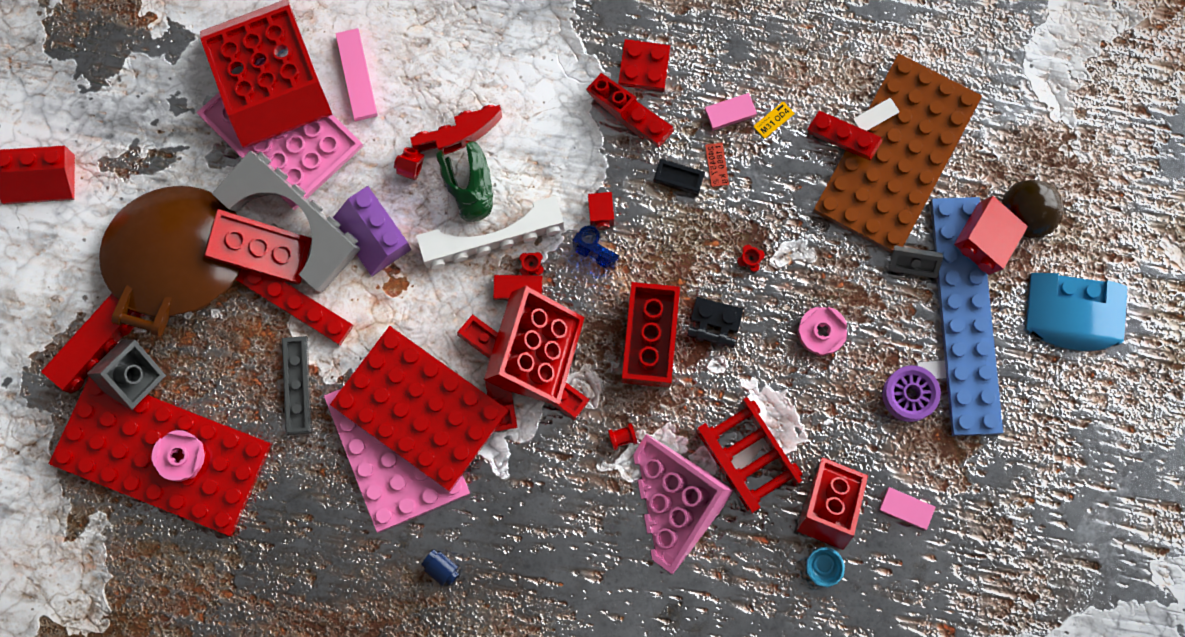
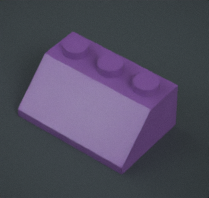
(374, 229)

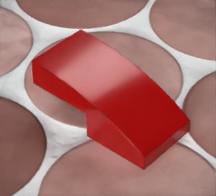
(505, 399)

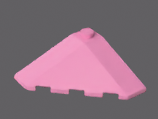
(679, 501)

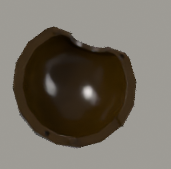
(1036, 205)

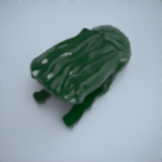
(477, 199)

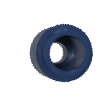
(440, 568)

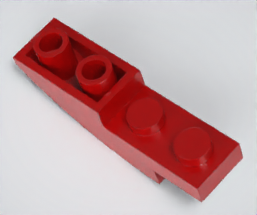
(628, 111)
(468, 127)

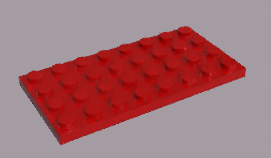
(116, 447)

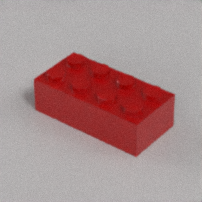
(650, 335)

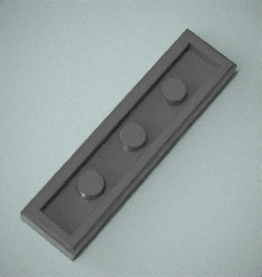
(296, 385)

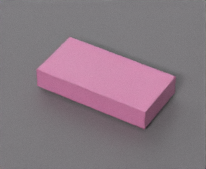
(730, 111)
(907, 508)

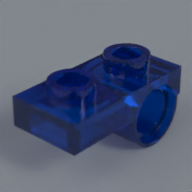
(603, 256)

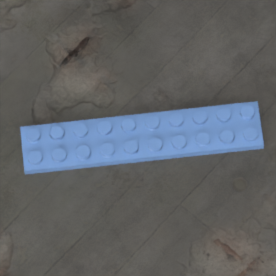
(965, 326)

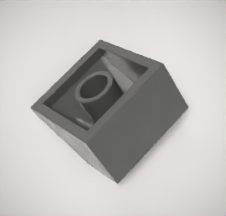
(126, 373)

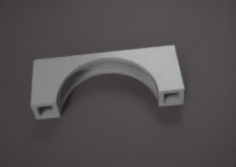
(330, 246)

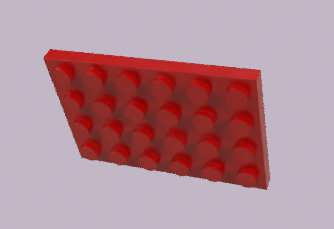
(419, 408)

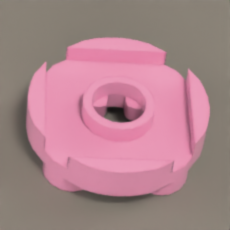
(822, 317)
(171, 443)

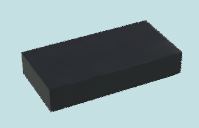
(679, 177)

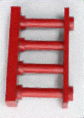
(738, 476)

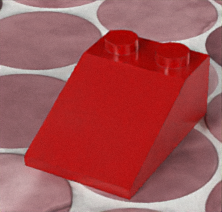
(833, 504)

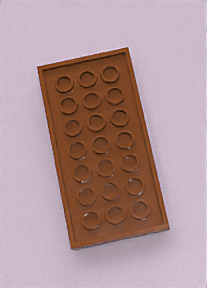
(889, 192)

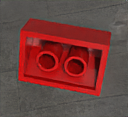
(37, 174)

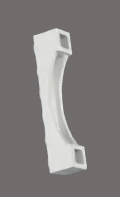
(443, 248)

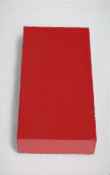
(508, 283)

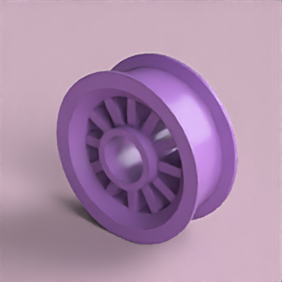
(921, 374)

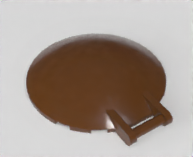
(156, 257)

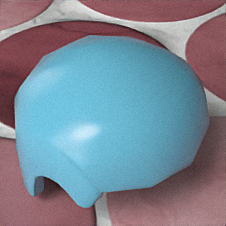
(825, 567)

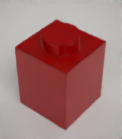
(601, 210)

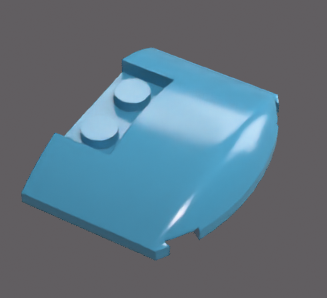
(1076, 311)

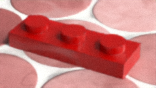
(844, 135)

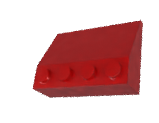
(534, 346)

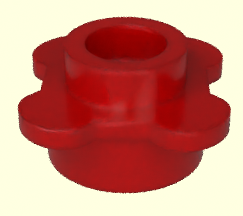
(757, 255)
(531, 257)

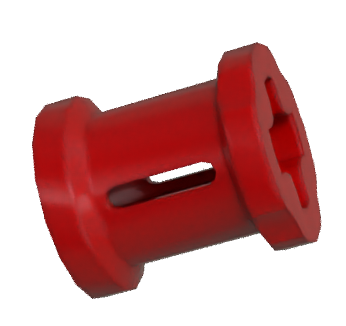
(622, 436)

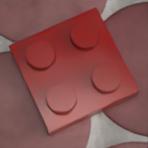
(644, 65)

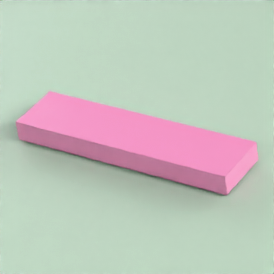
(356, 74)

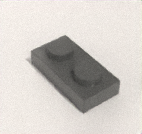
(915, 261)

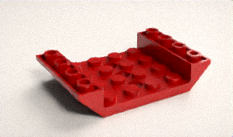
(270, 96)

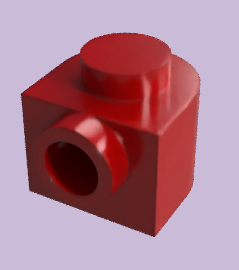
(409, 163)

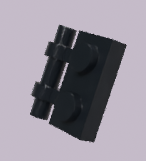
(718, 316)

